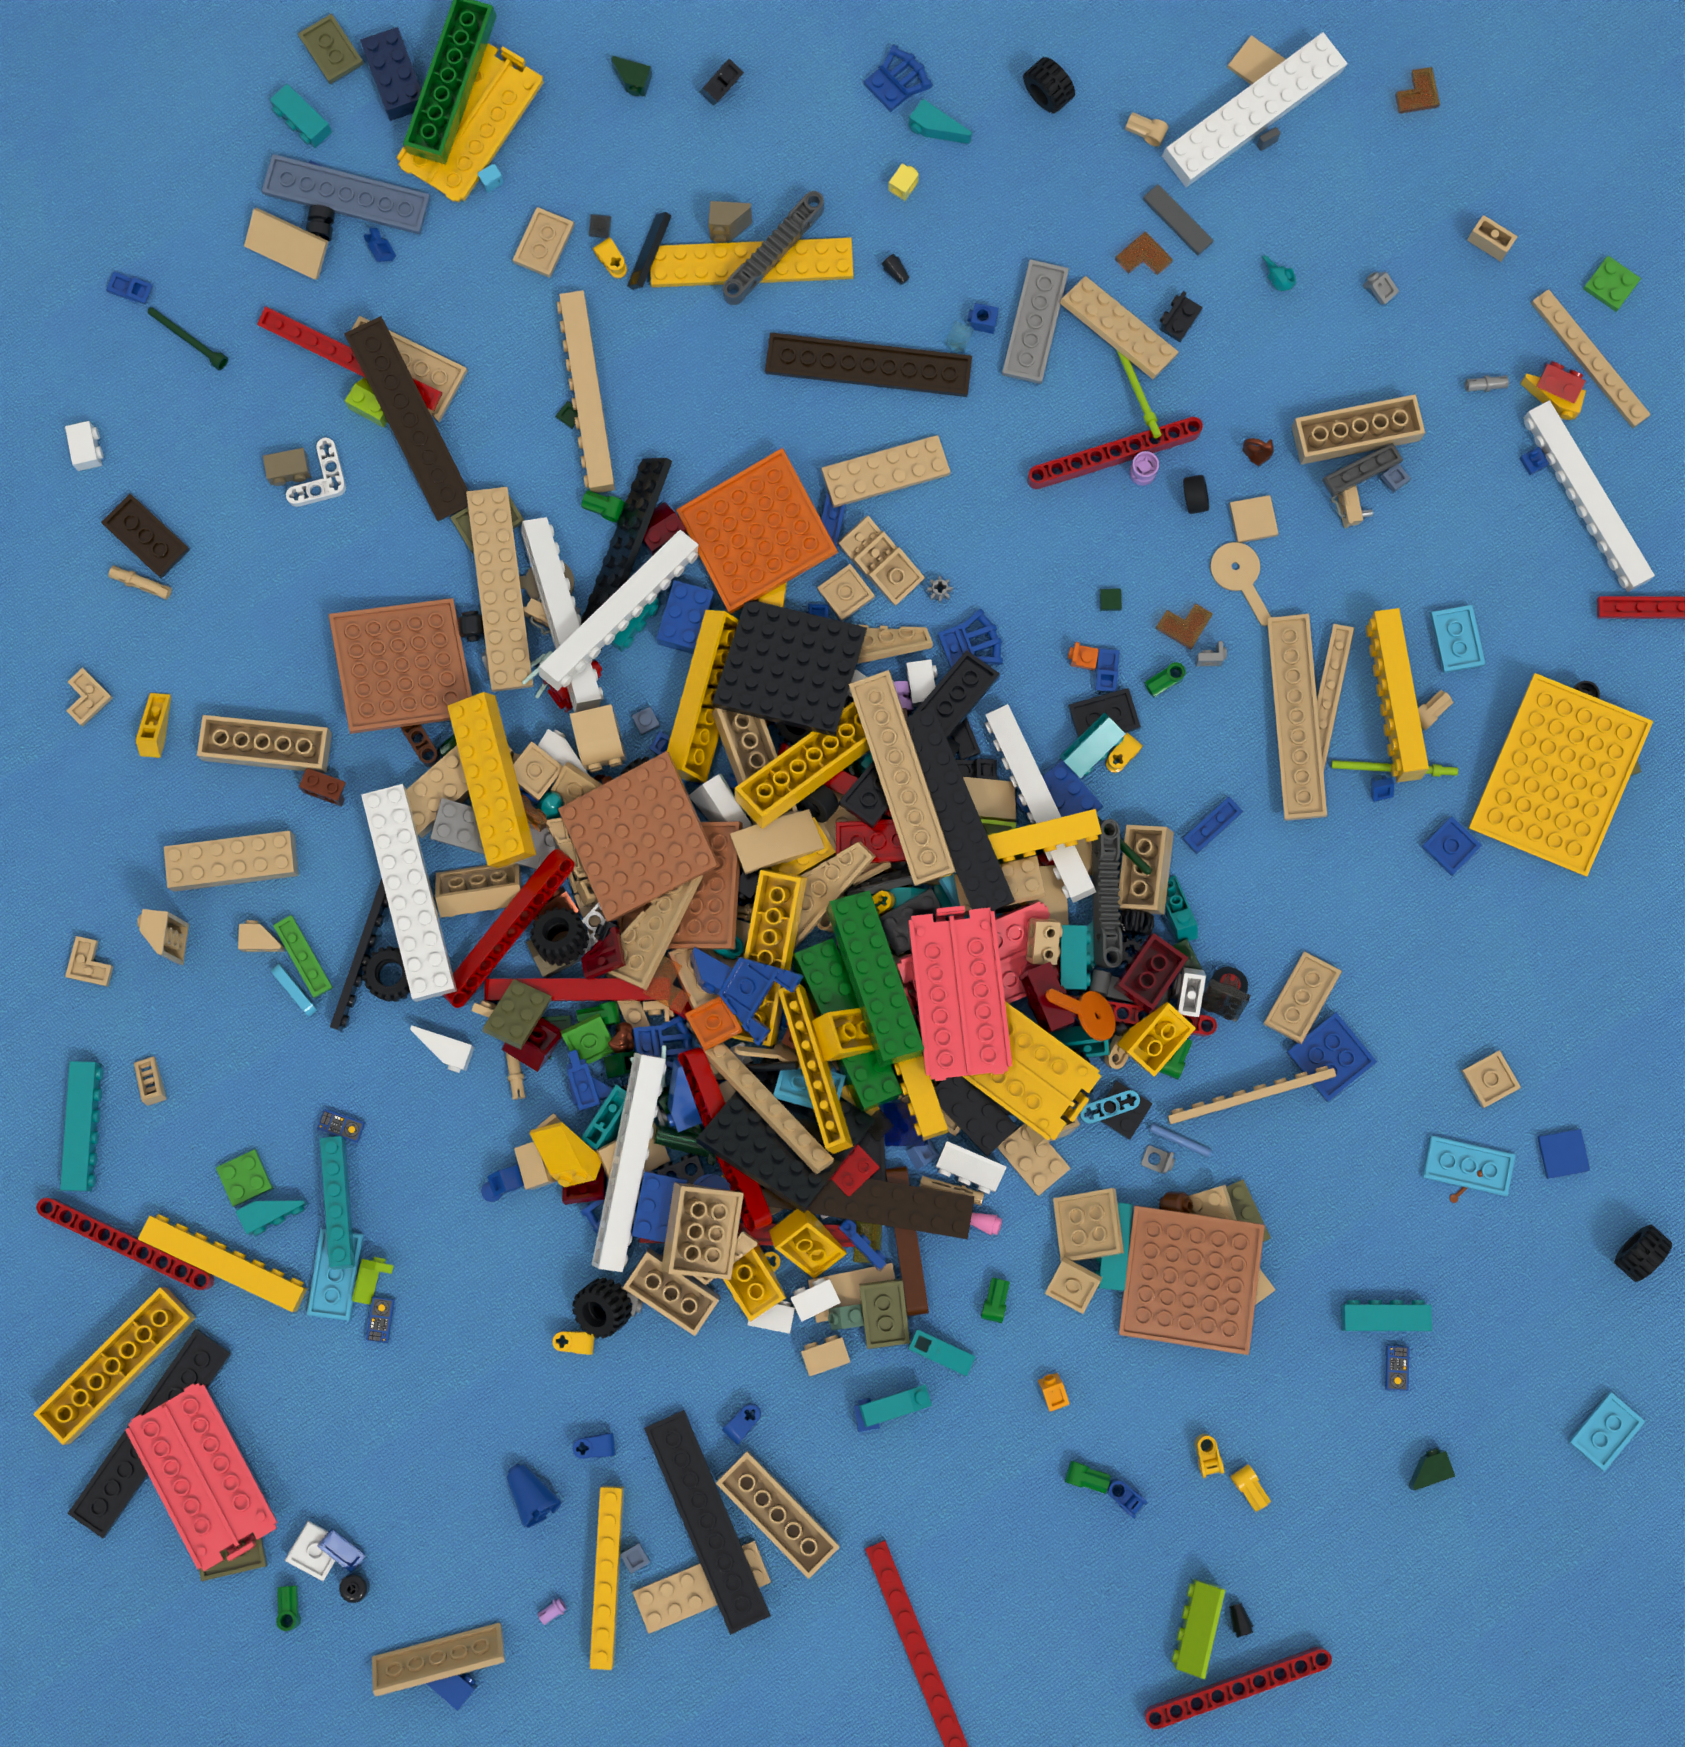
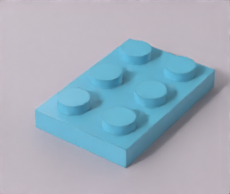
(1457, 639)
(793, 1088)
(1606, 1431)

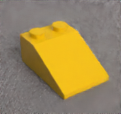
(842, 1034)
(1156, 1038)
(566, 1155)
(806, 1242)
(754, 1284)

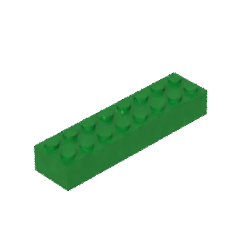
(450, 80)
(875, 979)
(831, 991)

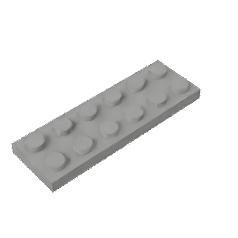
(1035, 321)
(458, 827)

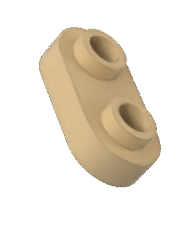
(1120, 1056)

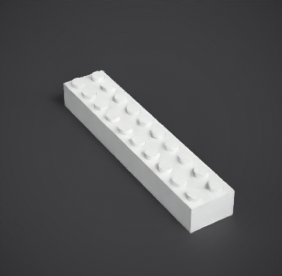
(1254, 109)
(409, 893)

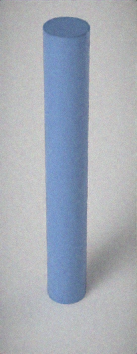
(1180, 1140)

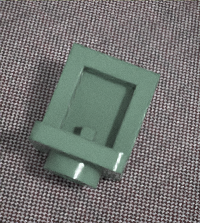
(846, 1317)

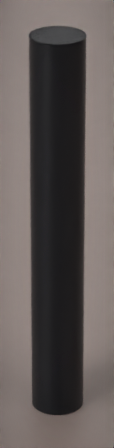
(775, 1066)

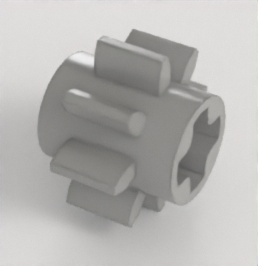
(944, 586)

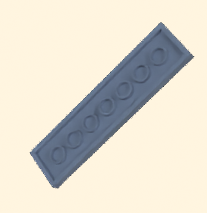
(346, 194)

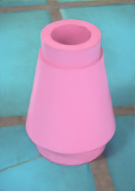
(986, 1222)

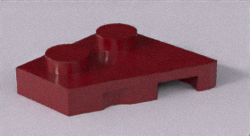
(604, 956)
(586, 1191)

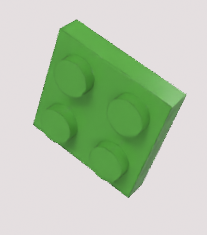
(1612, 283)
(589, 1038)
(244, 1178)

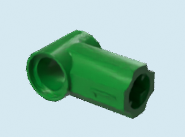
(608, 507)
(1164, 680)
(608, 1012)
(1176, 1063)
(995, 1305)
(1083, 1476)
(288, 1605)

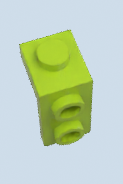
(368, 1277)

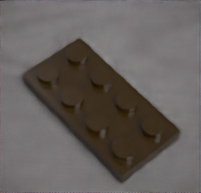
(145, 536)

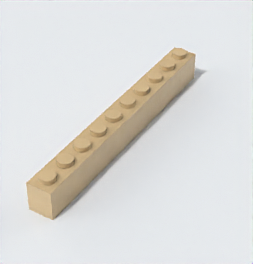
(587, 392)

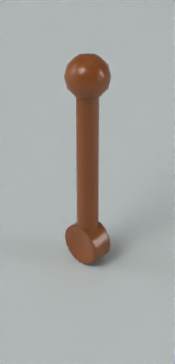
(1454, 1198)

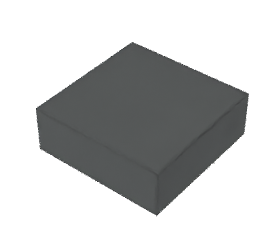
(1268, 139)

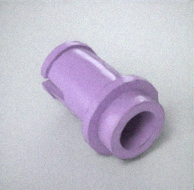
(552, 1611)

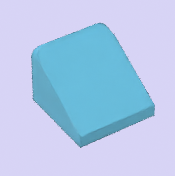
(490, 178)

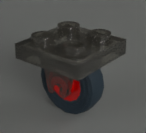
(1226, 993)

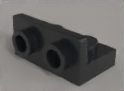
(1180, 318)

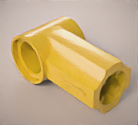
(1248, 1484)

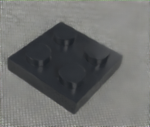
(1127, 1122)

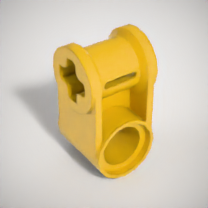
(610, 256)
(1124, 752)
(578, 1342)
(1208, 1460)

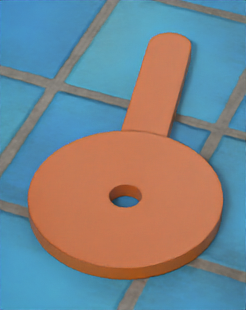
(1086, 1007)

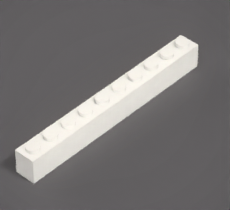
(1588, 496)
(559, 605)
(618, 611)
(1037, 798)
(628, 1162)

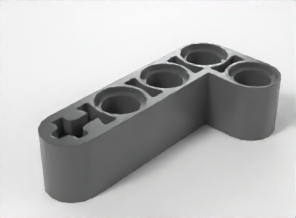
(1103, 984)

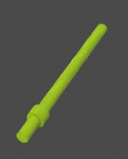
(1149, 416)
(1435, 770)

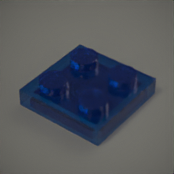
(903, 1131)

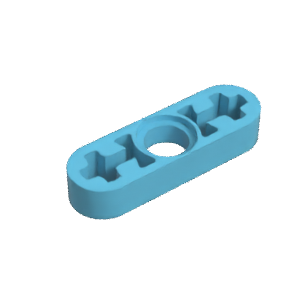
(294, 990)
(1092, 1106)

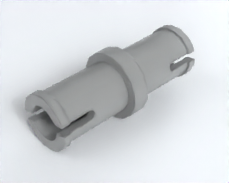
(1486, 383)

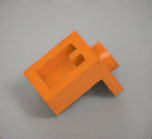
(1083, 656)

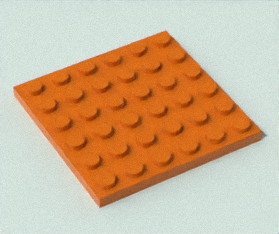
(757, 530)

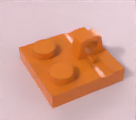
(713, 1023)

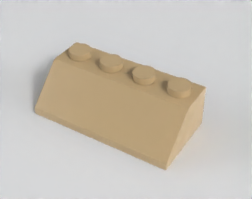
(476, 889)
(164, 933)

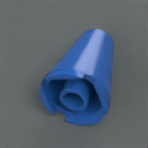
(531, 1496)

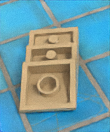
(880, 560)
(778, 842)

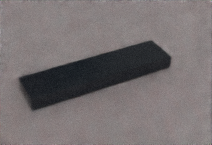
(649, 250)

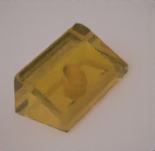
(873, 1233)

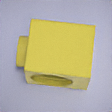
(903, 181)

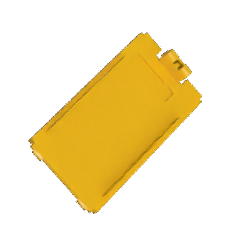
(490, 115)
(1041, 1080)

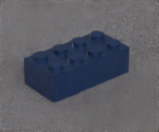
(392, 72)

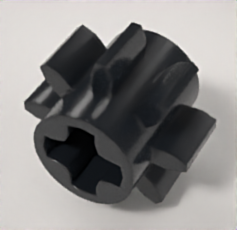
(604, 930)

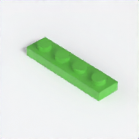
(303, 956)

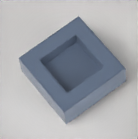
(1395, 478)
(645, 720)
(635, 1558)

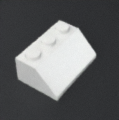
(970, 1167)

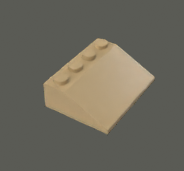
(702, 1231)

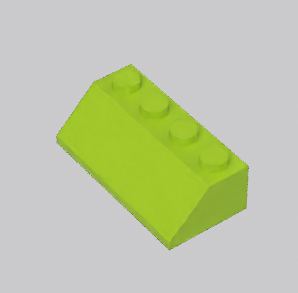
(1198, 1628)

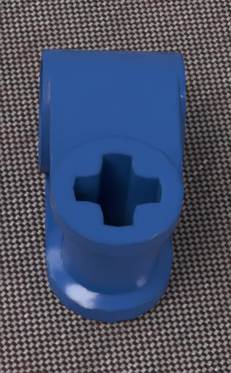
(740, 1425)
(599, 1446)
(1128, 1500)

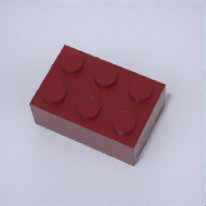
(1150, 972)
(1035, 984)

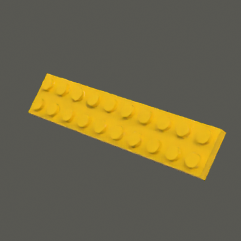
(718, 261)

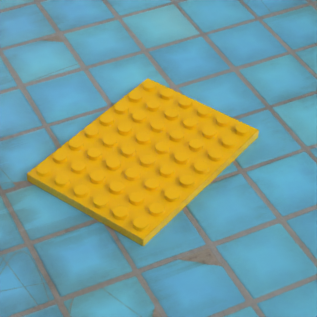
(1560, 774)

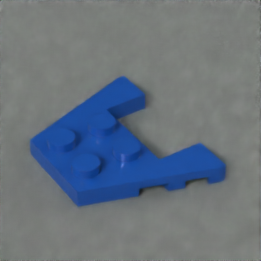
(748, 987)

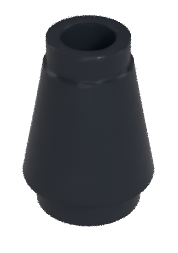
(895, 268)
(1240, 1620)

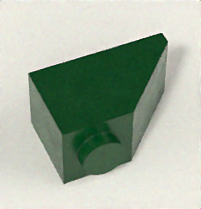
(633, 75)
(618, 1064)
(1431, 1469)

